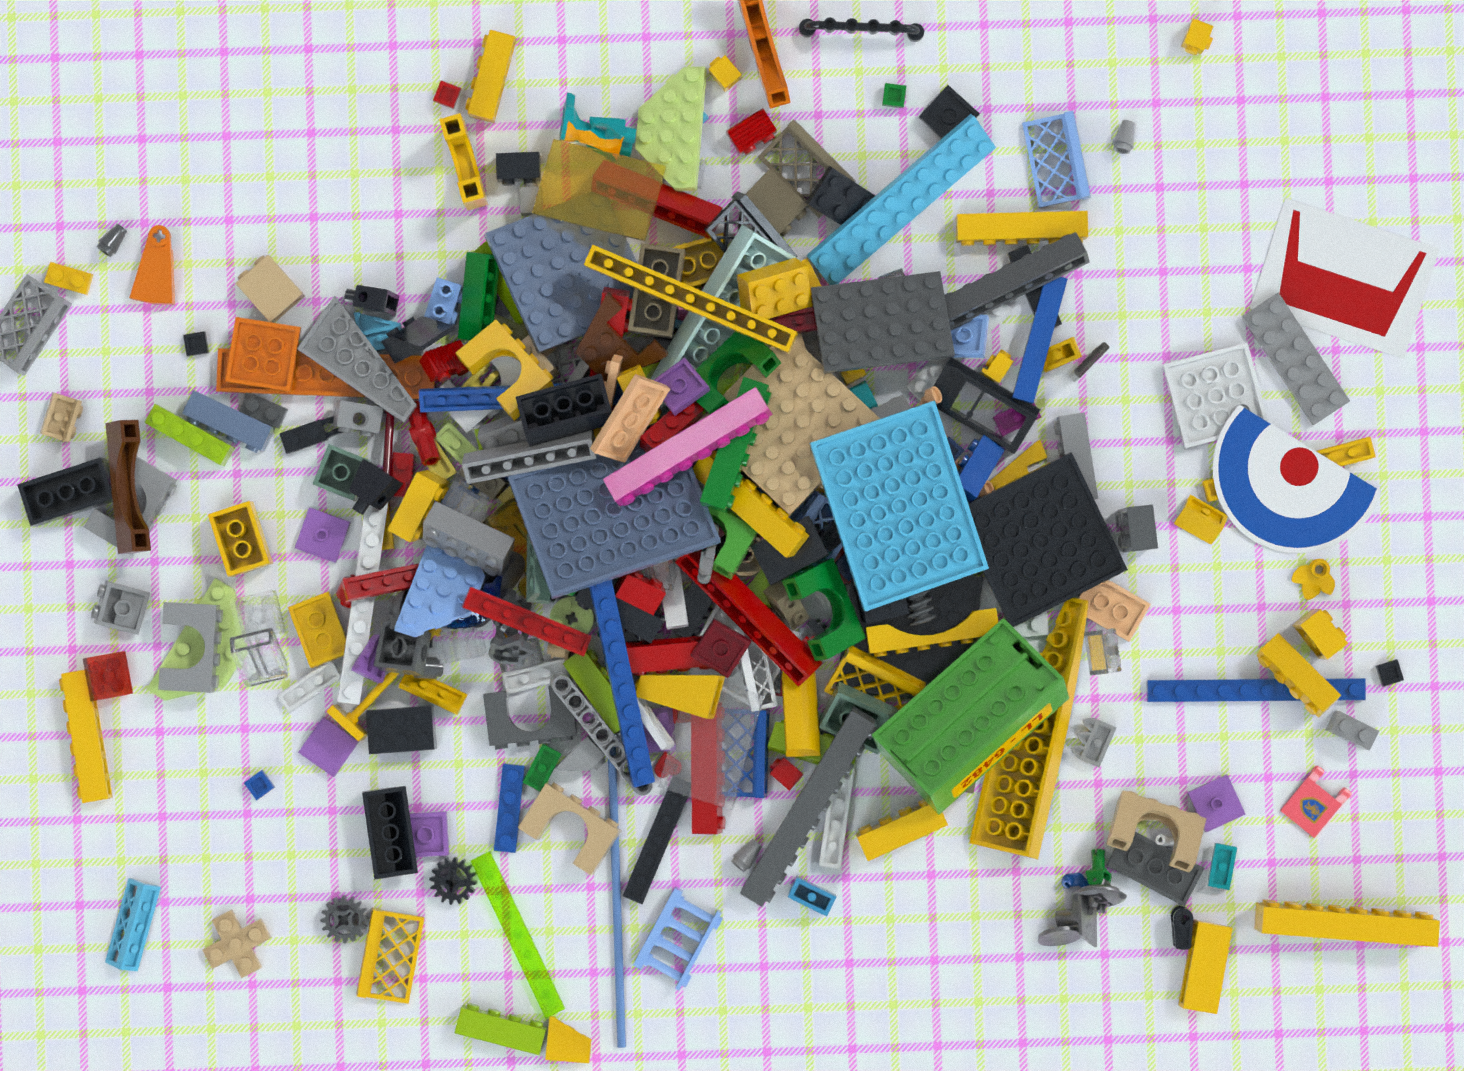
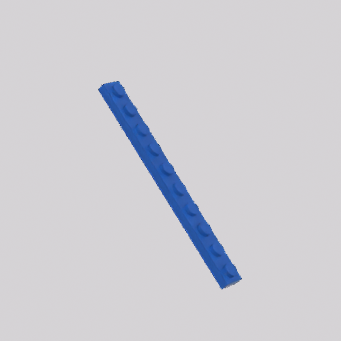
(470, 398)
(622, 683)
(1241, 690)

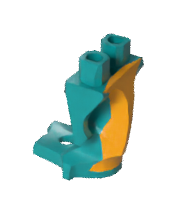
(599, 134)

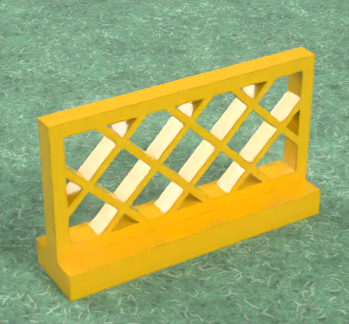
(880, 670)
(371, 952)

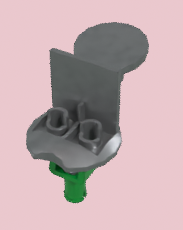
(1086, 902)

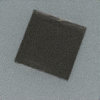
(1089, 361)

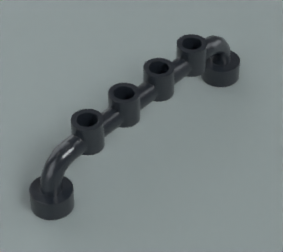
(914, 31)

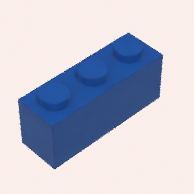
(978, 465)

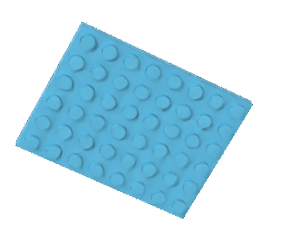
(899, 505)

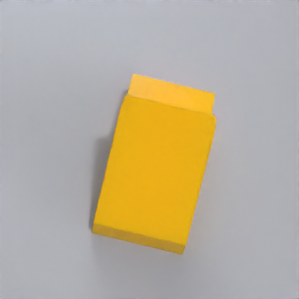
(1061, 354)

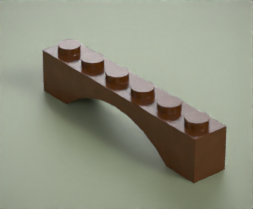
(130, 527)

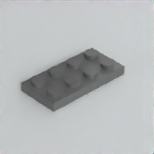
(1150, 866)

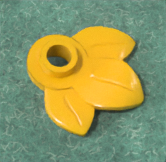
(1313, 582)

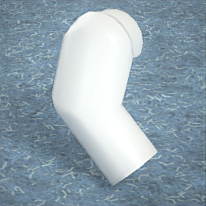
(1164, 840)

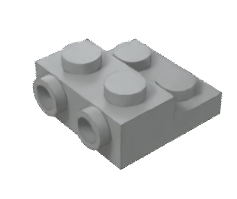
(120, 607)

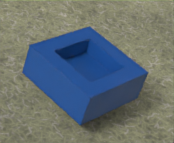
(259, 785)

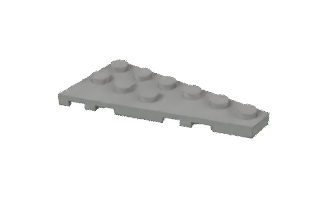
(346, 352)

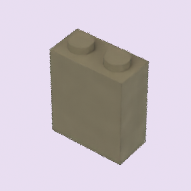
(777, 202)

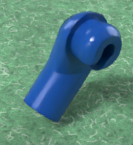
(1074, 879)

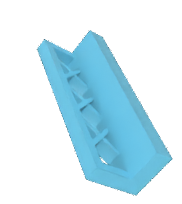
(135, 926)

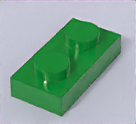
(542, 767)

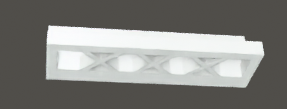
(749, 673)

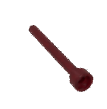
(388, 442)

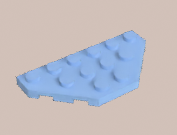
(437, 592)

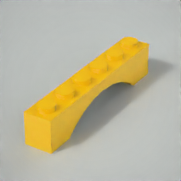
(887, 638)

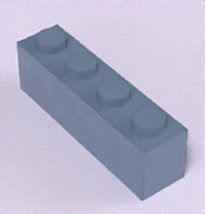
(228, 421)

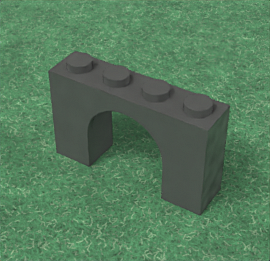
(504, 732)

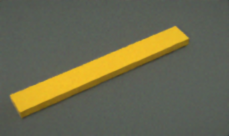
(1340, 454)

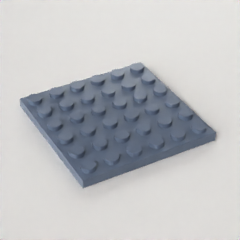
(548, 276)

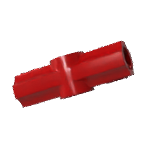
(424, 436)

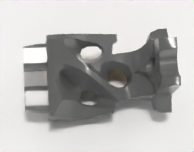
(504, 644)

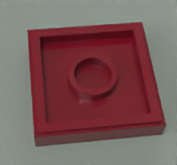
(720, 648)

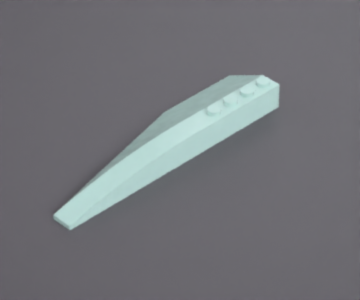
(701, 337)

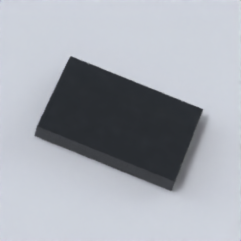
(778, 567)

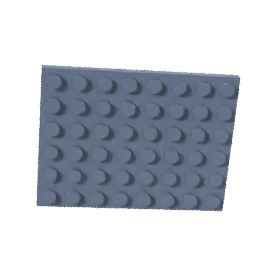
(590, 539)

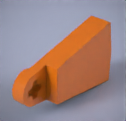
(156, 271)

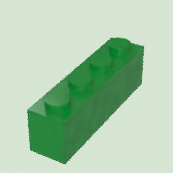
(478, 294)

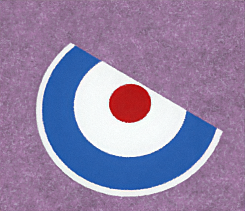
(1285, 490)

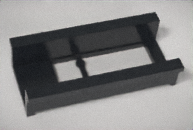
(950, 385)

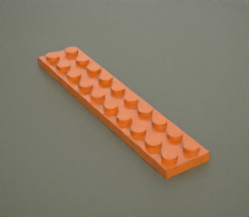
(315, 380)

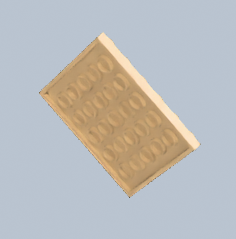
(804, 409)

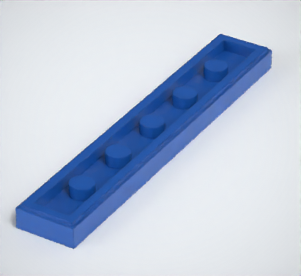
(1039, 340)

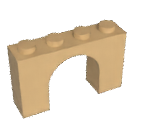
(1185, 827)
(600, 835)

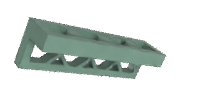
(535, 583)

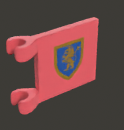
(1313, 806)

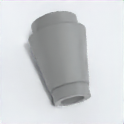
(1124, 139)
(746, 855)

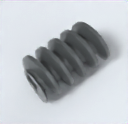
(920, 608)

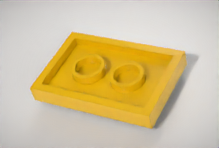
(319, 629)

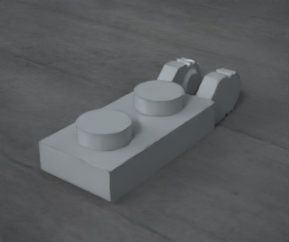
(706, 563)

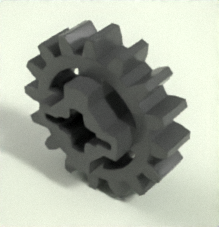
(351, 926)

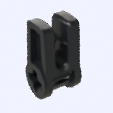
(1181, 929)

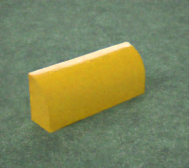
(801, 717)
(1205, 967)

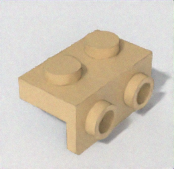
(61, 417)

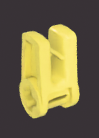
(474, 381)

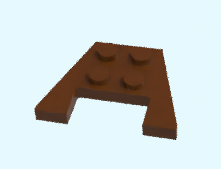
(602, 342)

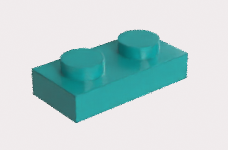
(1222, 866)

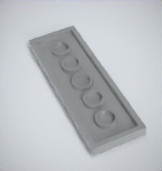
(1295, 359)

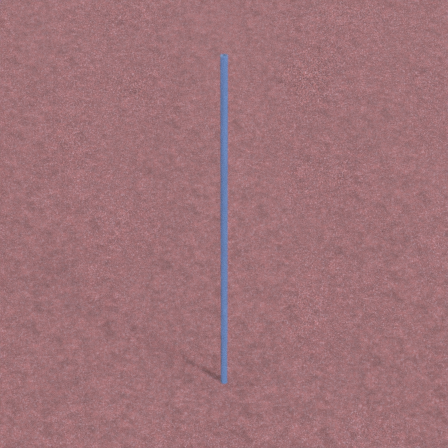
(617, 913)

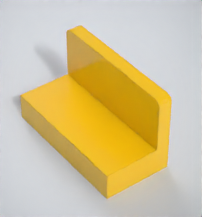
(1201, 519)

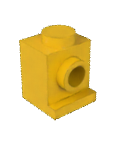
(997, 366)

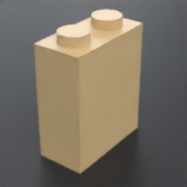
(269, 288)

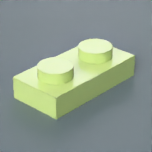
(454, 442)

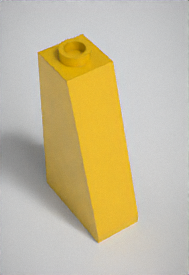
(686, 693)

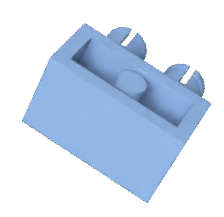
(444, 301)

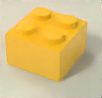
(1320, 633)

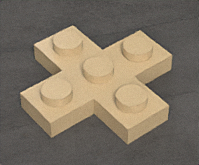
(236, 943)

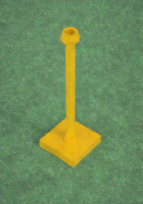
(350, 720)

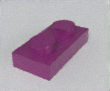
(1010, 421)

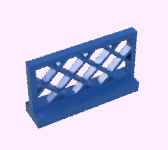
(759, 758)

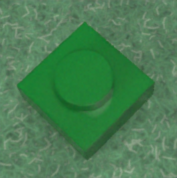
(894, 95)

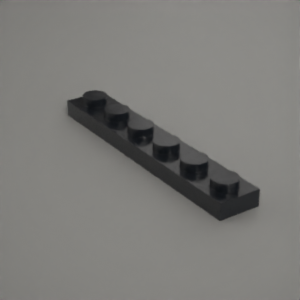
(655, 846)

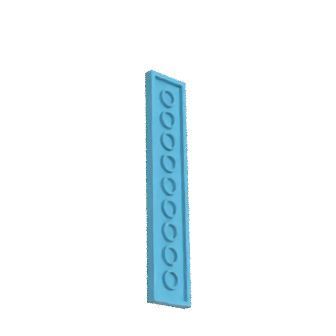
(901, 201)

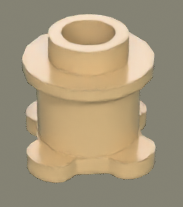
(556, 651)

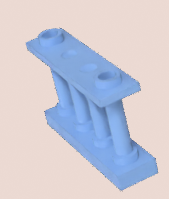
(656, 939)

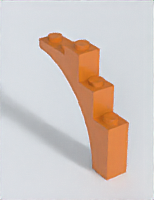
(764, 52)

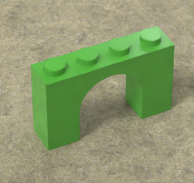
(738, 538)

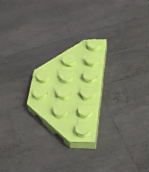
(672, 127)
(190, 644)

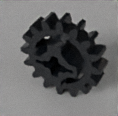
(454, 870)

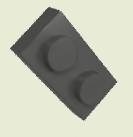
(263, 410)

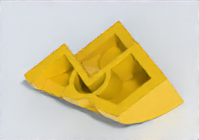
(566, 1043)

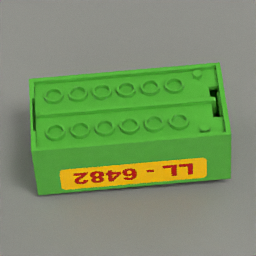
(971, 716)

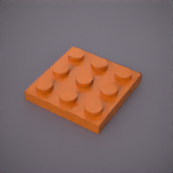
(263, 354)

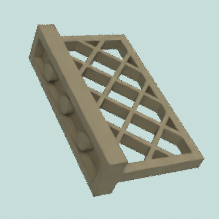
(812, 147)

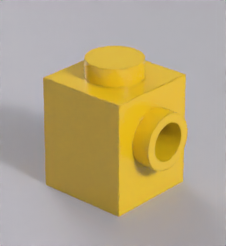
(1197, 37)

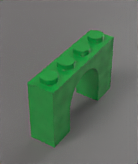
(734, 350)
(845, 627)

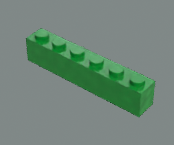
(730, 459)

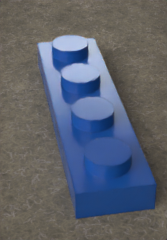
(509, 808)

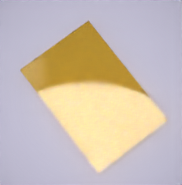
(599, 190)

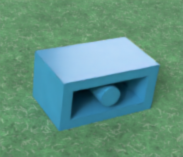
(811, 896)

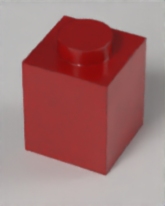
(785, 772)

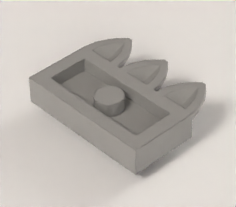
(1095, 742)

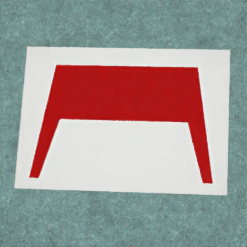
(1346, 277)

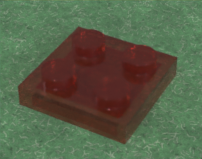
(107, 676)

